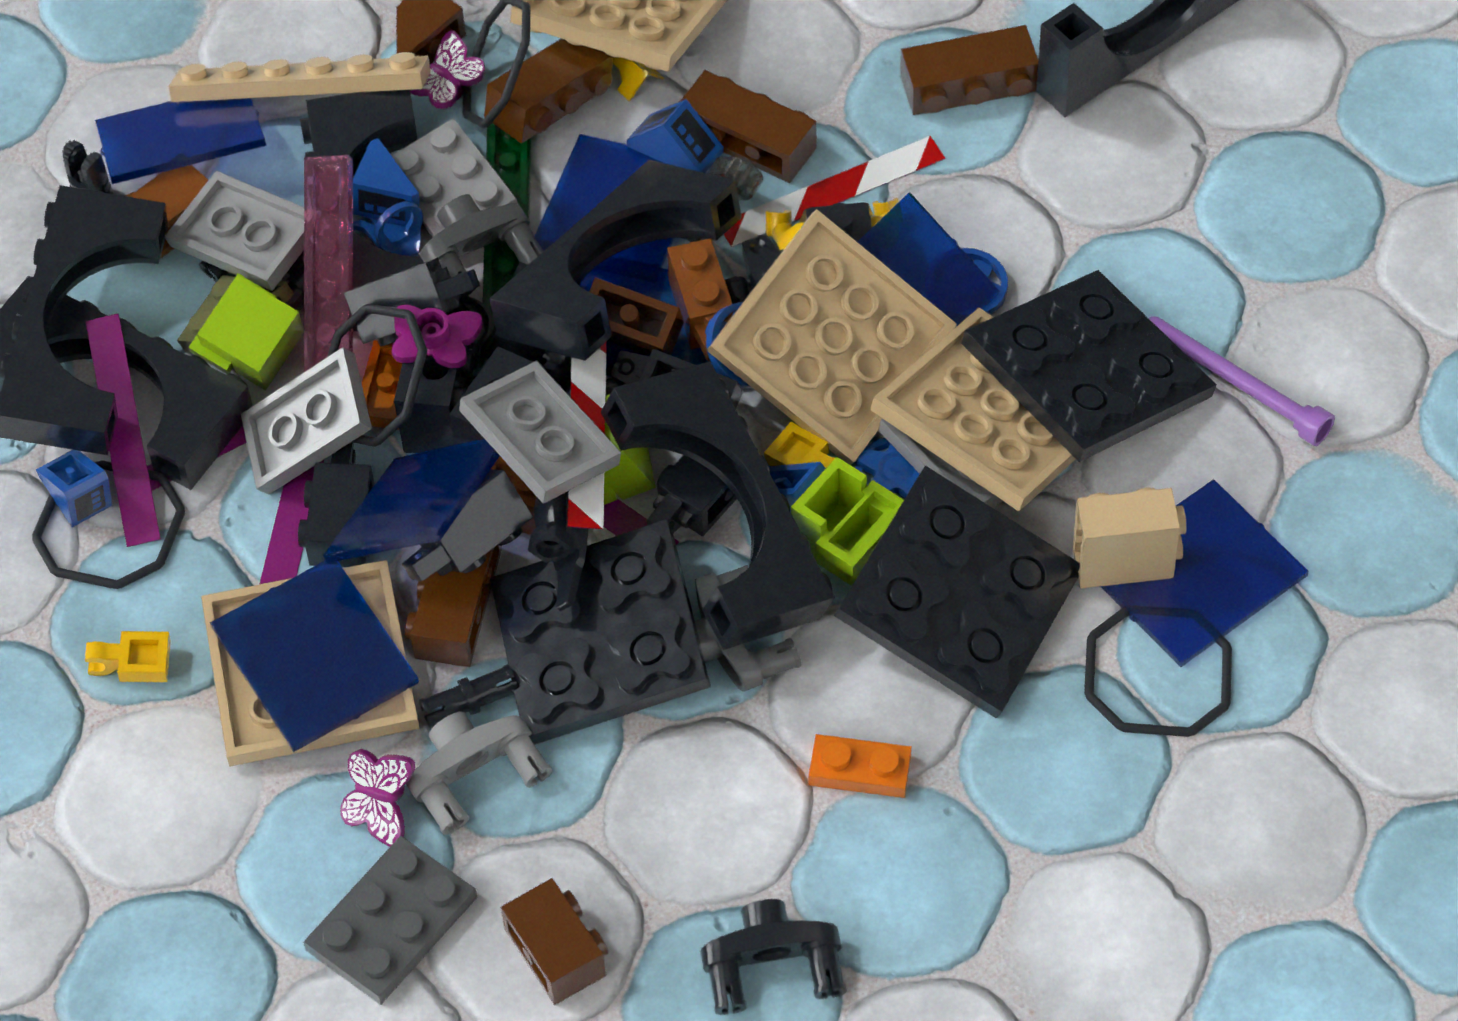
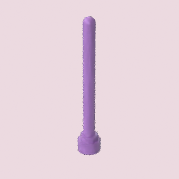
(1311, 422)

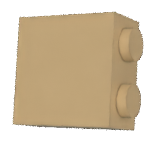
(1127, 537)

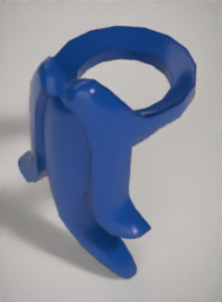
(391, 236)

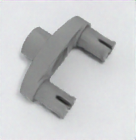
(465, 749)

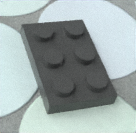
(390, 920)

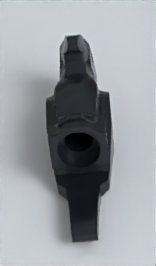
(561, 544)

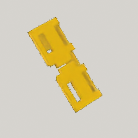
(632, 76)

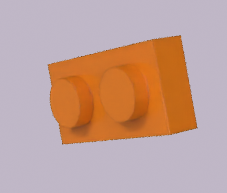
(380, 384)
(860, 765)

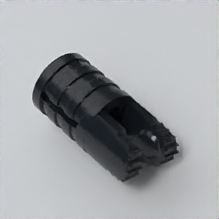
(85, 170)

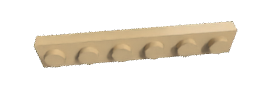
(313, 77)

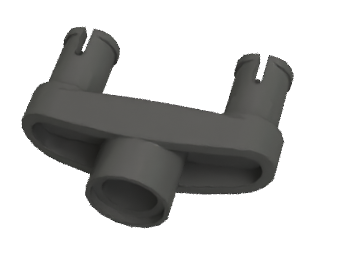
(471, 229)
(742, 666)

